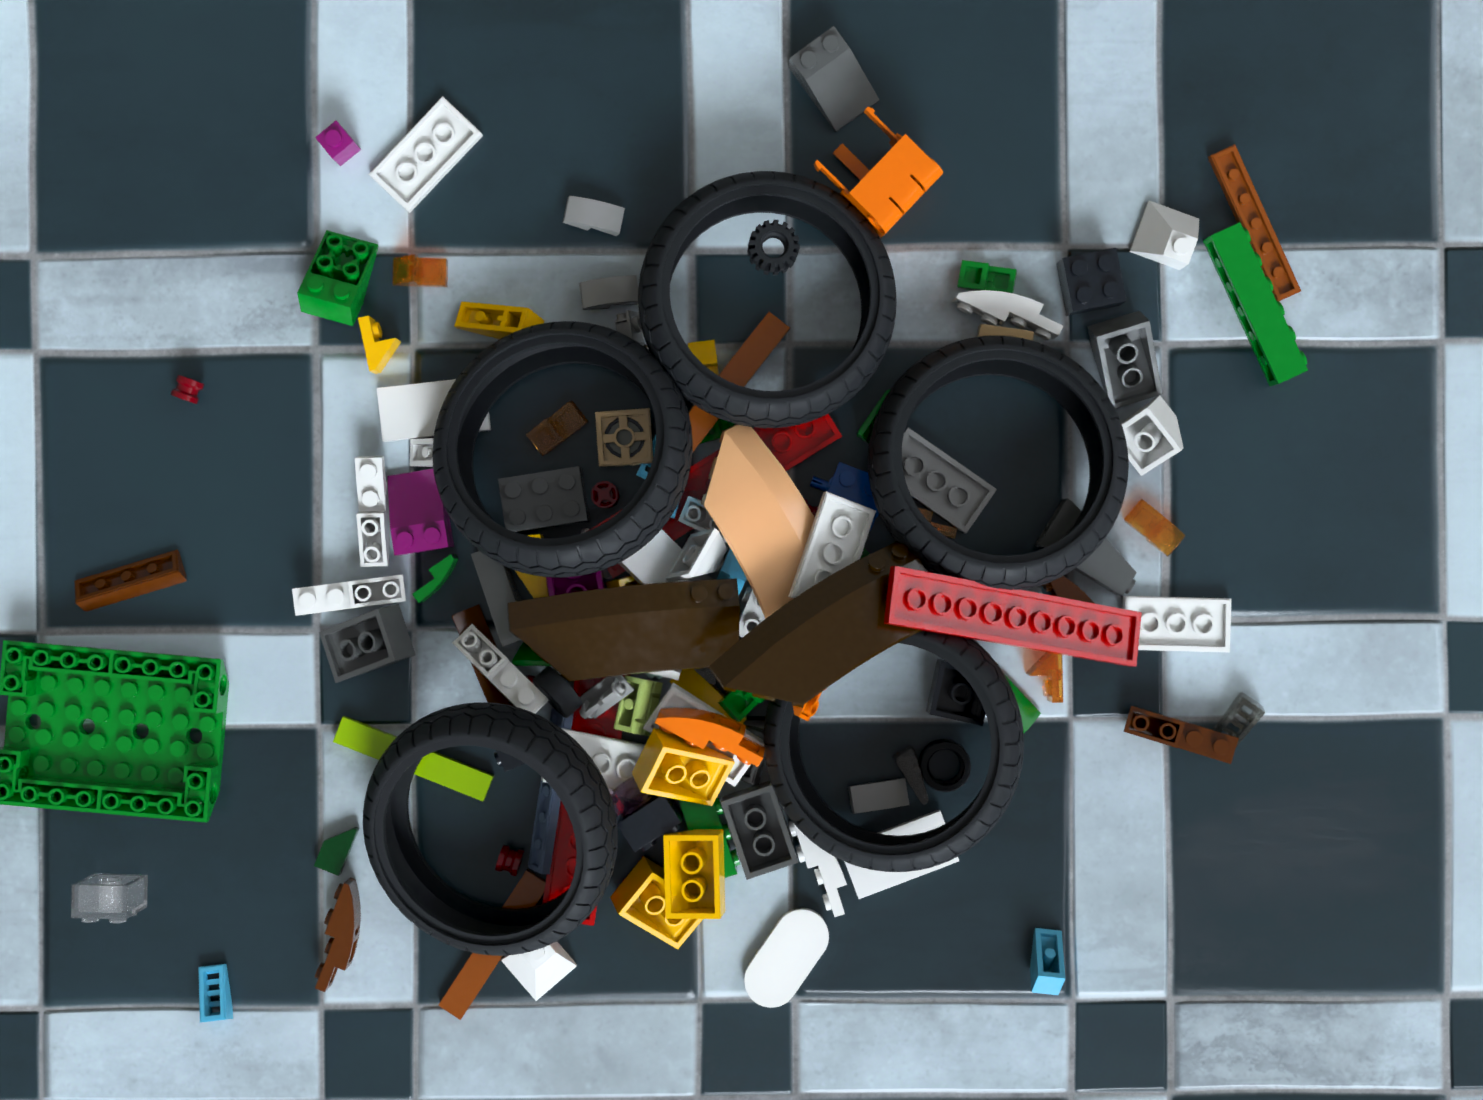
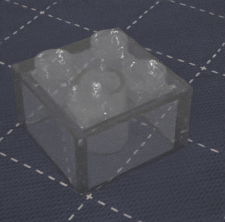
(109, 897)

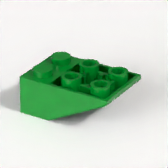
(338, 278)

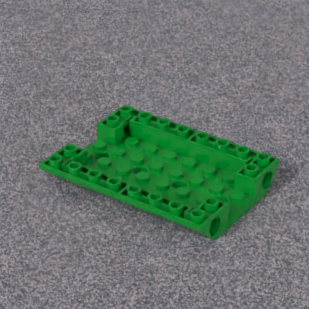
(113, 765)

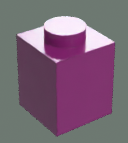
(338, 143)

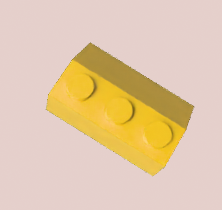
(694, 874)

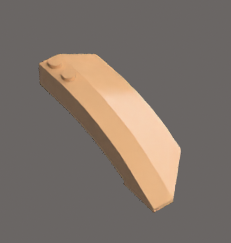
(758, 514)

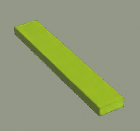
(432, 767)

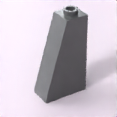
(1103, 566)
(498, 590)

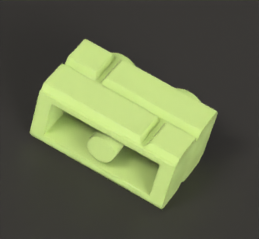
(638, 705)

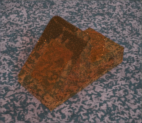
(420, 272)
(1050, 666)

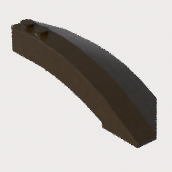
(630, 627)
(819, 633)

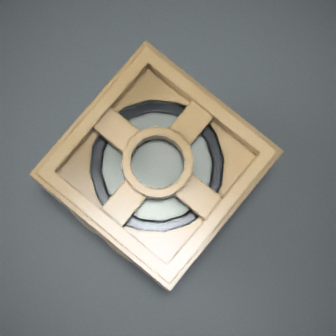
(624, 437)

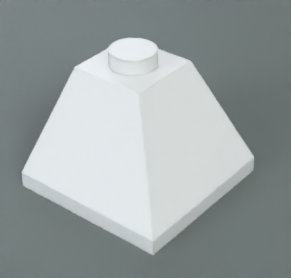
(1166, 236)
(1152, 435)
(699, 556)
(540, 968)

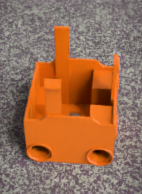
(891, 184)

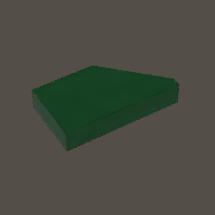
(336, 851)

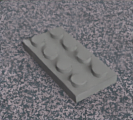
(943, 482)

